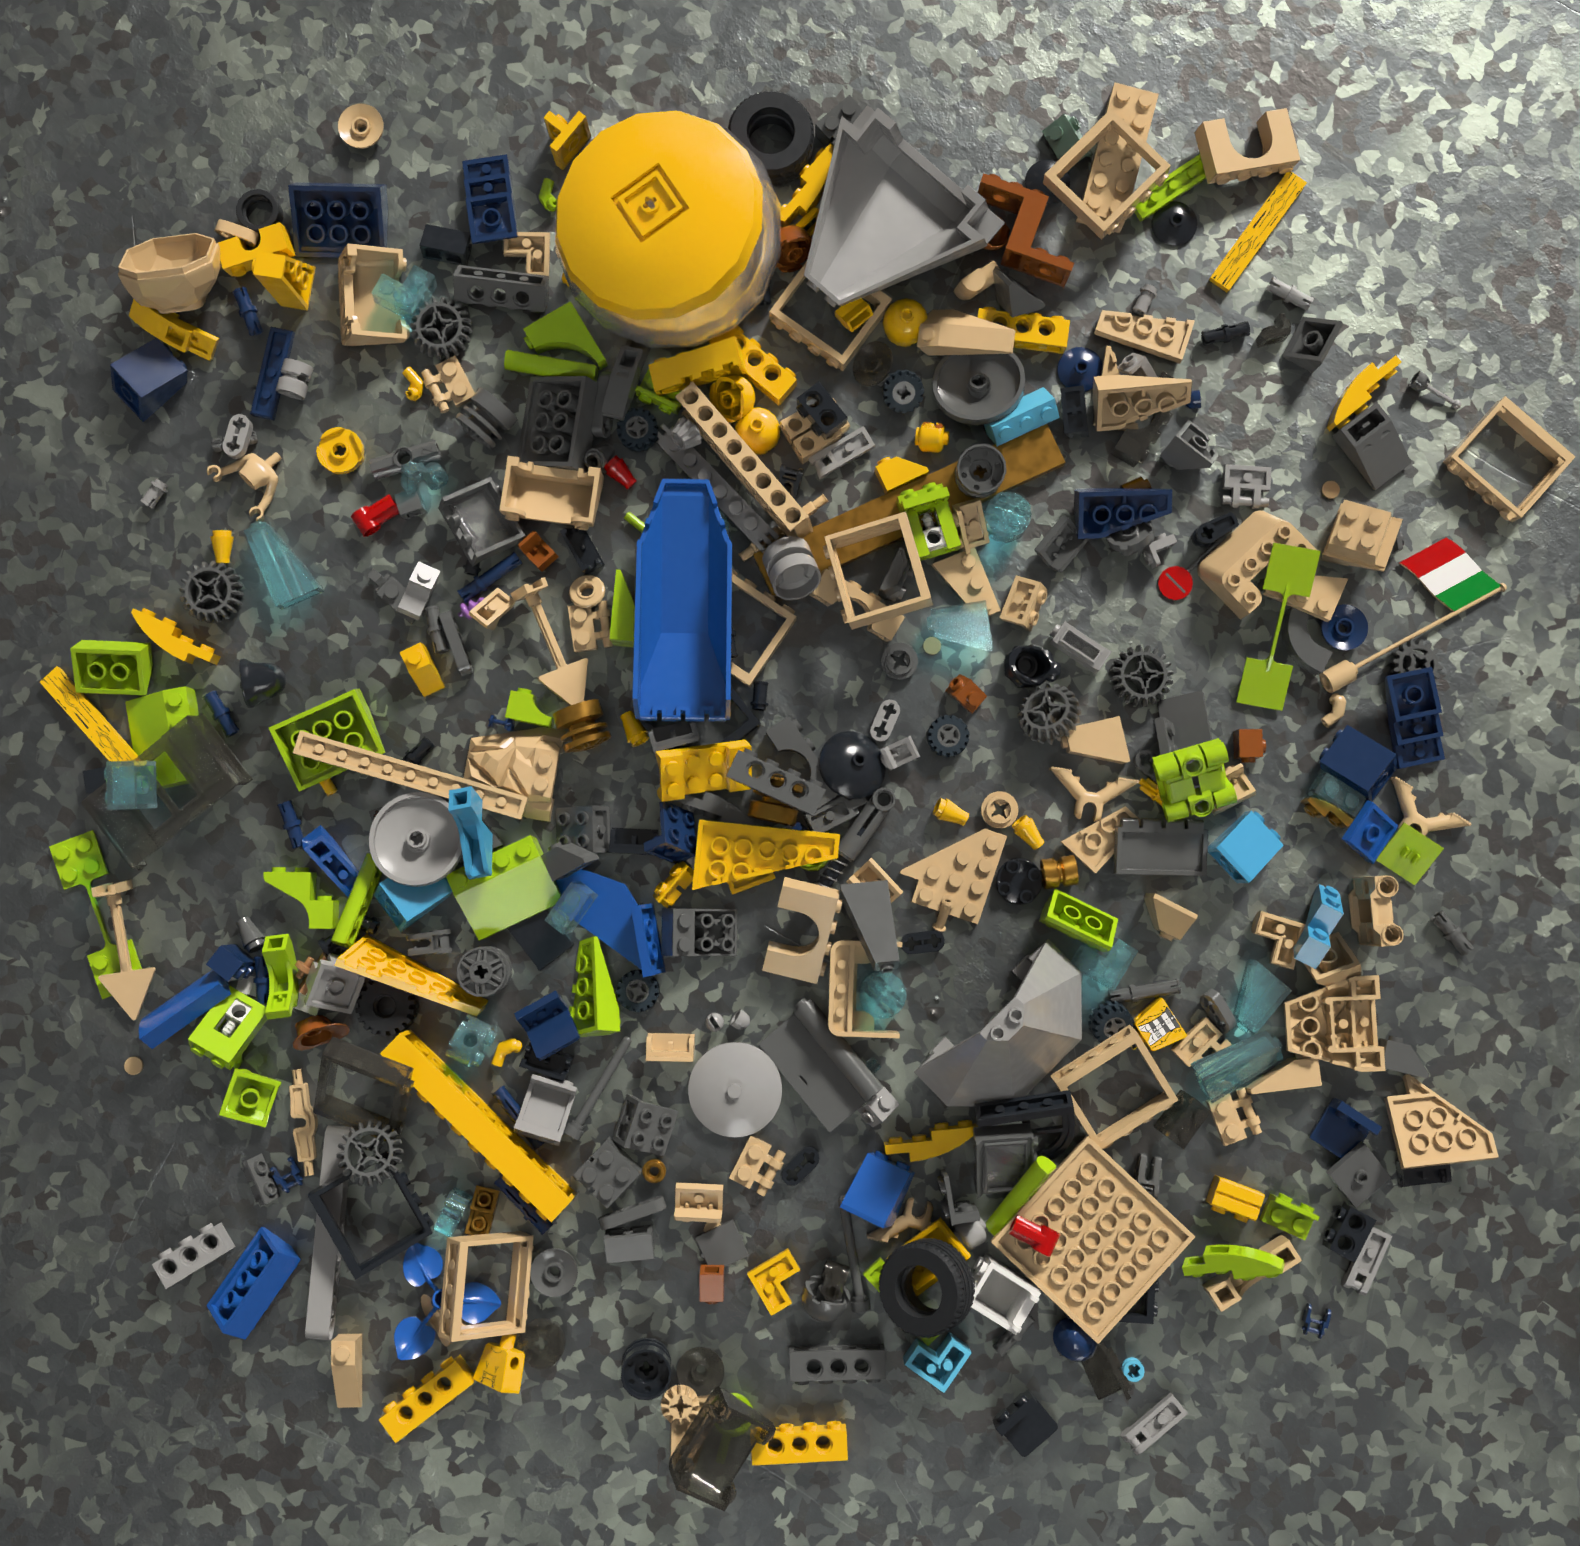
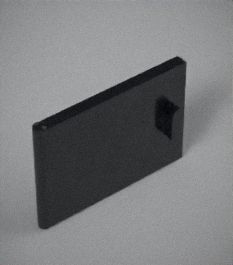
(540, 940)

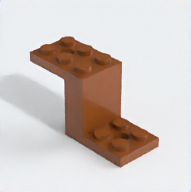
(1029, 209)

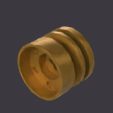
(581, 725)
(774, 810)

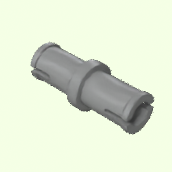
(1289, 293)

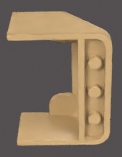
(842, 1012)

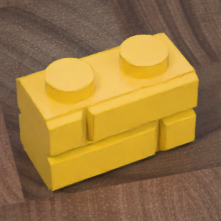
(1234, 1198)

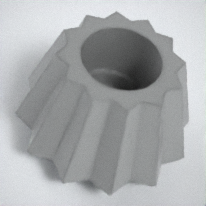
(686, 434)

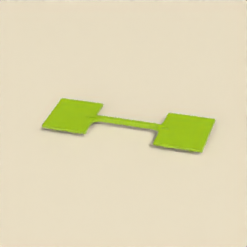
(1291, 573)
(80, 862)

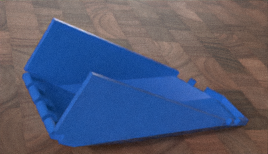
(683, 607)

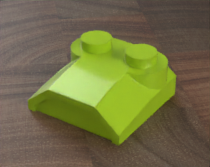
(249, 1097)

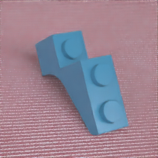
(474, 835)
(1322, 918)

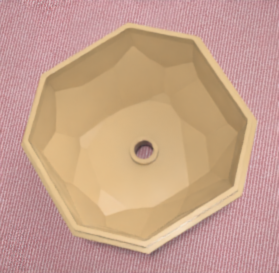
(171, 272)

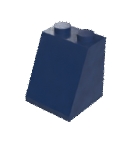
(148, 378)
(1359, 762)

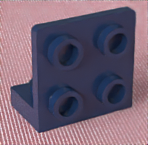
(677, 835)
(1342, 1128)

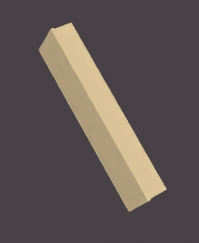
(744, 463)

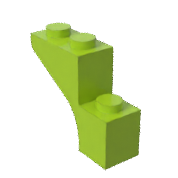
(302, 886)

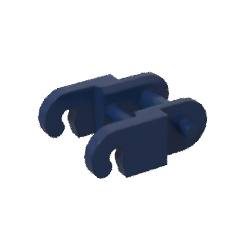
(508, 724)
(281, 1179)
(1323, 1323)

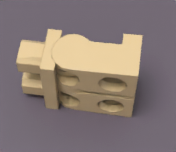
(803, 439)

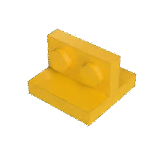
(566, 137)

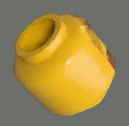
(931, 437)

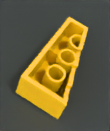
(285, 279)
(698, 365)

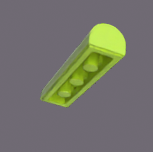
(547, 366)
(357, 903)
(1020, 1194)

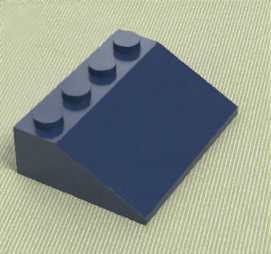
(337, 214)

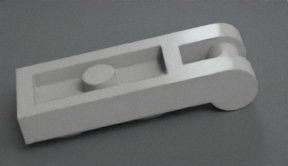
(842, 452)
(1367, 1262)
(1154, 1423)

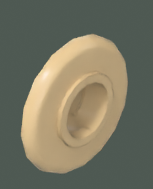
(583, 583)

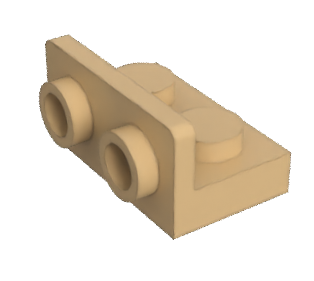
(1024, 602)

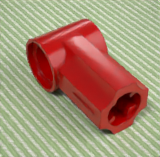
(370, 518)
(1039, 1237)

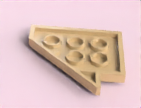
(1433, 1130)

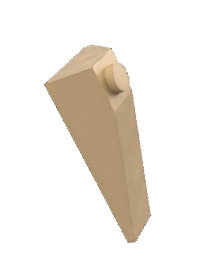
(963, 334)
(1131, 398)

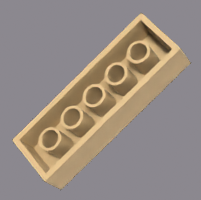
(1114, 160)

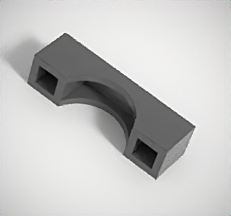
(787, 737)

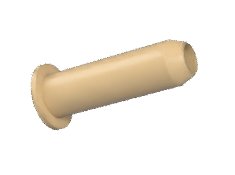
(942, 917)

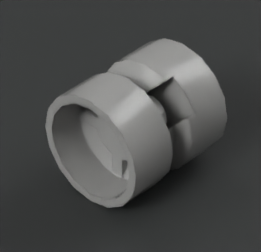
(294, 379)

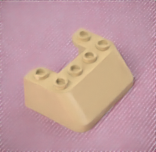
(1242, 556)

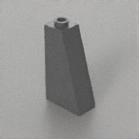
(872, 918)

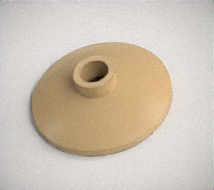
(354, 119)

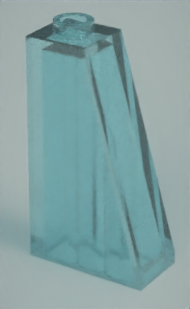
(281, 569)
(1236, 1064)

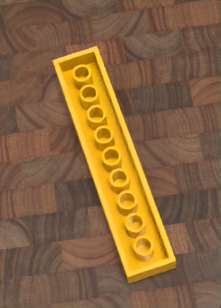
(481, 1127)

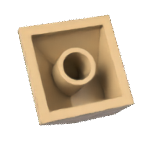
(1168, 917)
(1337, 963)

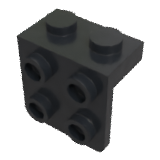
(1025, 1423)

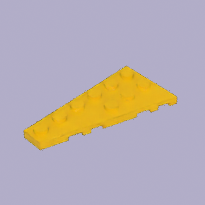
(743, 851)
(386, 965)

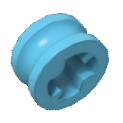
(1140, 1369)

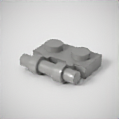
(1248, 479)

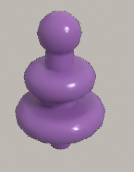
(465, 609)

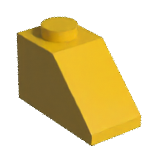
(898, 472)
(422, 669)

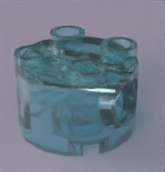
(1007, 517)
(882, 994)
(473, 1055)

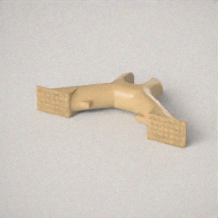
(1097, 799)
(1411, 815)
(904, 1222)

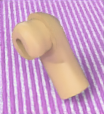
(1338, 709)

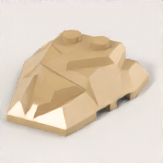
(519, 763)
(1337, 1024)

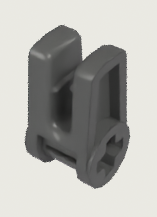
(438, 942)
(1152, 1182)

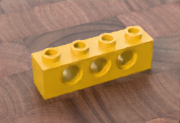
(1032, 339)
(775, 390)
(400, 1424)
(809, 1452)

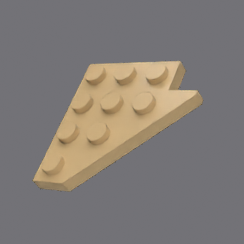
(958, 874)

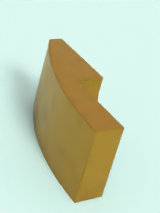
(1321, 808)
(482, 1211)

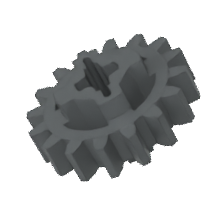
(1410, 657)

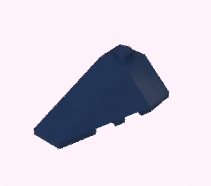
(1116, 509)

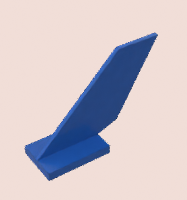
(621, 921)

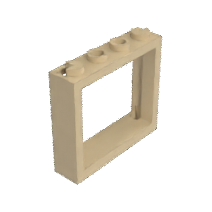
(1072, 156)
(816, 345)
(1530, 432)
(865, 532)
(784, 611)
(1097, 1057)
(454, 1285)

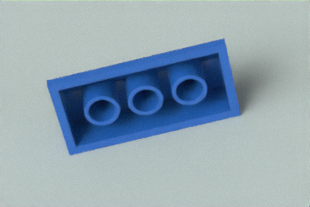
(252, 1284)

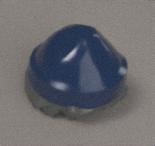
(1073, 1341)

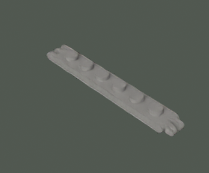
(727, 498)

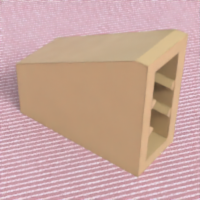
(1098, 740)

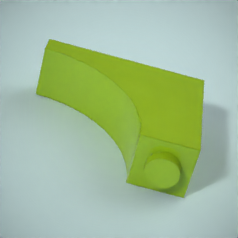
(563, 330)

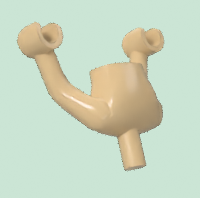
(256, 474)

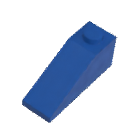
(330, 858)

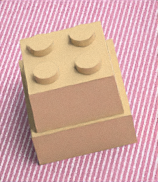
(1361, 537)

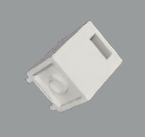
(1003, 1293)

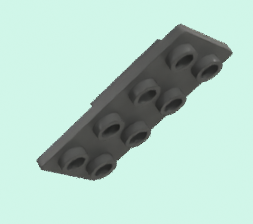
(1182, 723)

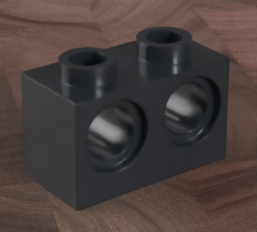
(826, 408)
(1355, 1235)

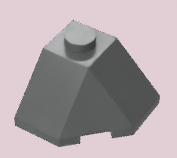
(1189, 449)

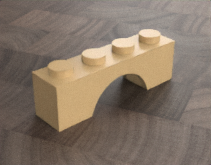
(869, 602)
(1226, 1291)

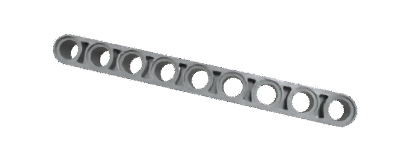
(326, 1257)

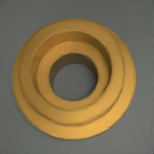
(649, 1176)

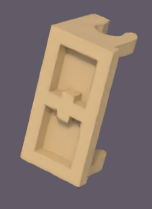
(670, 1047)

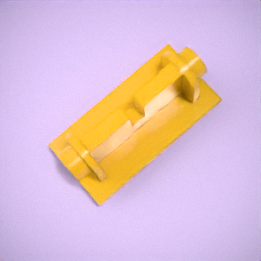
(666, 891)

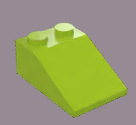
(622, 613)

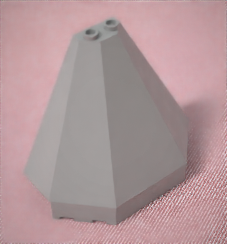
(888, 214)
(1019, 1042)

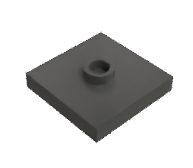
(1358, 1174)

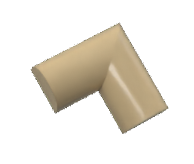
(534, 247)
(976, 282)
(1285, 934)

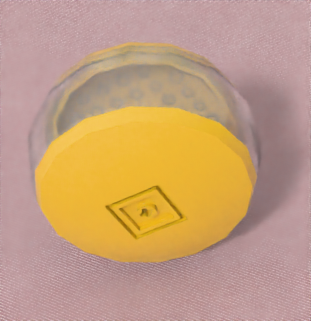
(668, 229)

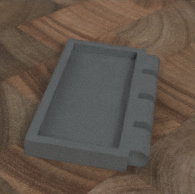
(1161, 850)

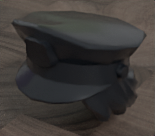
(1031, 666)

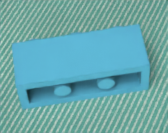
(1032, 412)

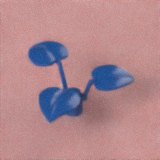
(421, 1265)

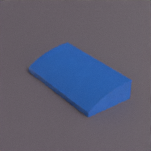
(183, 1008)

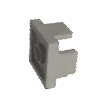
(332, 986)

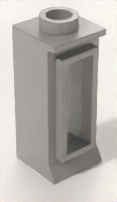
(1079, 646)

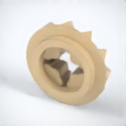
(1010, 811)
(671, 1398)

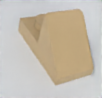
(492, 609)

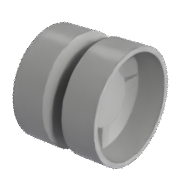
(791, 568)

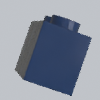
(232, 963)

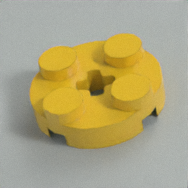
(328, 446)

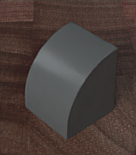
(410, 505)

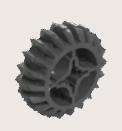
(423, 331)
(204, 598)
(1142, 667)
(1038, 709)
(376, 1144)

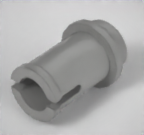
(1144, 300)
(154, 493)

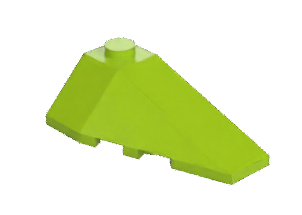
(595, 1002)

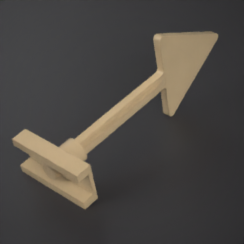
(567, 680)
(129, 985)

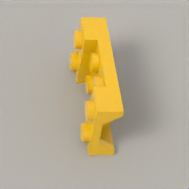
(698, 769)

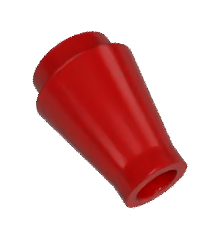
(619, 471)

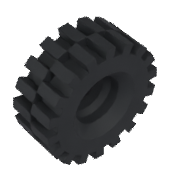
(385, 1024)

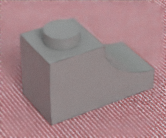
(418, 590)

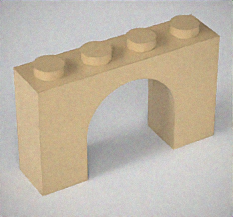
(1224, 163)
(805, 961)

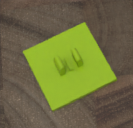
(1409, 853)

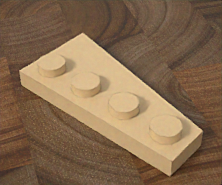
(1152, 335)

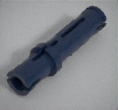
(489, 577)
(501, 1096)
(528, 1210)

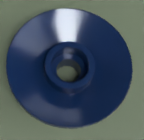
(1069, 372)
(1355, 628)

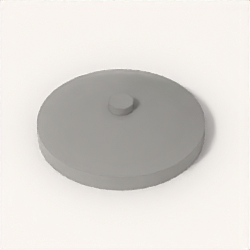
(415, 840)
(735, 1089)

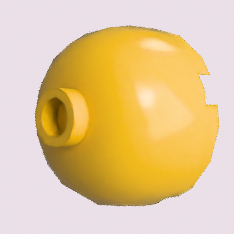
(903, 321)
(732, 397)
(759, 430)

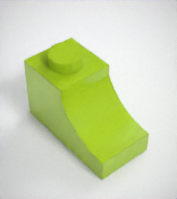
(523, 709)

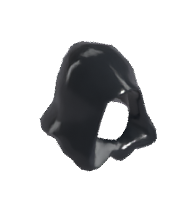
(260, 681)

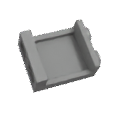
(545, 1109)

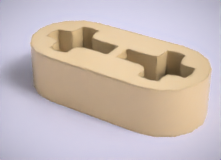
(230, 230)

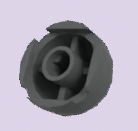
(816, 1305)

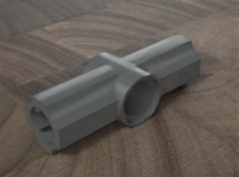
(391, 463)

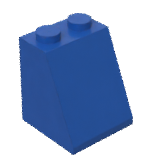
(878, 1189)

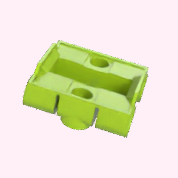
(1176, 781)

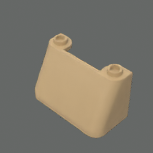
(360, 317)
(551, 494)

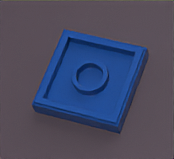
(1370, 832)

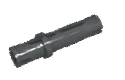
(1136, 993)

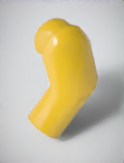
(416, 384)

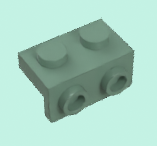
(1063, 135)

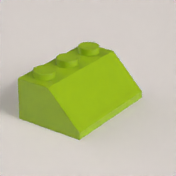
(111, 667)
(1079, 920)

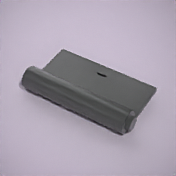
(820, 1065)

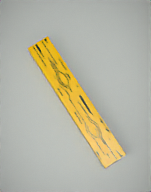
(1257, 231)
(87, 717)

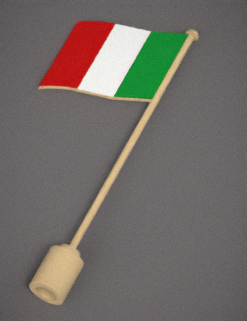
(1449, 578)

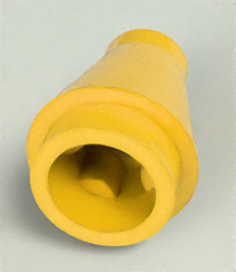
(222, 545)
(634, 730)
(949, 812)
(1028, 832)

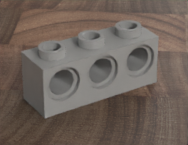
(184, 1262)

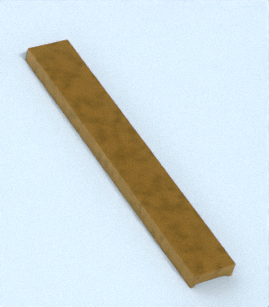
(1025, 459)

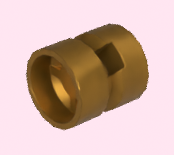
(1060, 871)

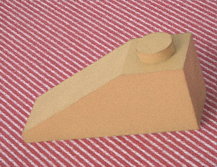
(1288, 1075)
(347, 1369)

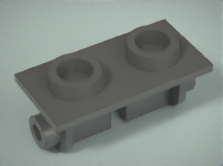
(265, 1187)

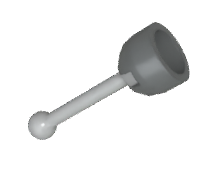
(1421, 382)

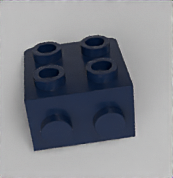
(548, 1025)

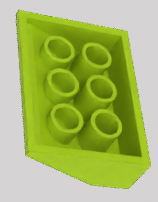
(154, 716)
(339, 719)
(511, 894)

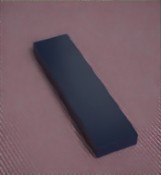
(277, 349)

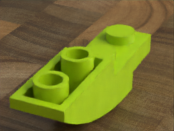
(1243, 1262)

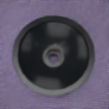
(842, 771)

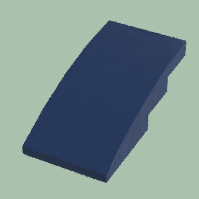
(490, 199)
(1414, 717)

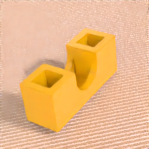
(238, 259)

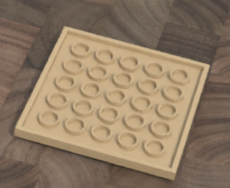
(1109, 1242)

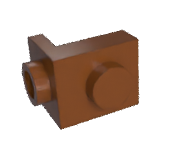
(537, 551)
(966, 692)

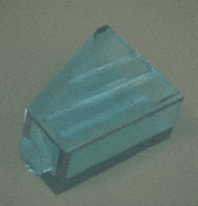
(963, 624)
(1258, 997)

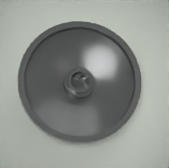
(978, 386)

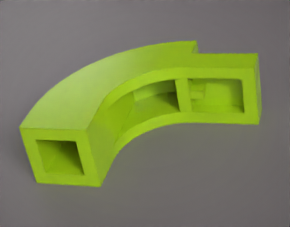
(283, 983)

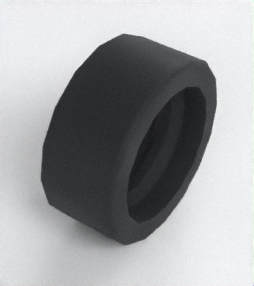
(252, 197)

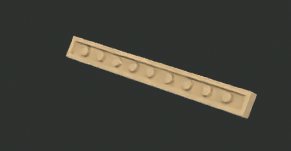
(405, 773)

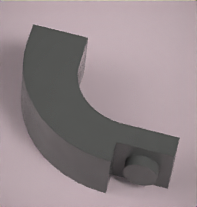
(1300, 645)

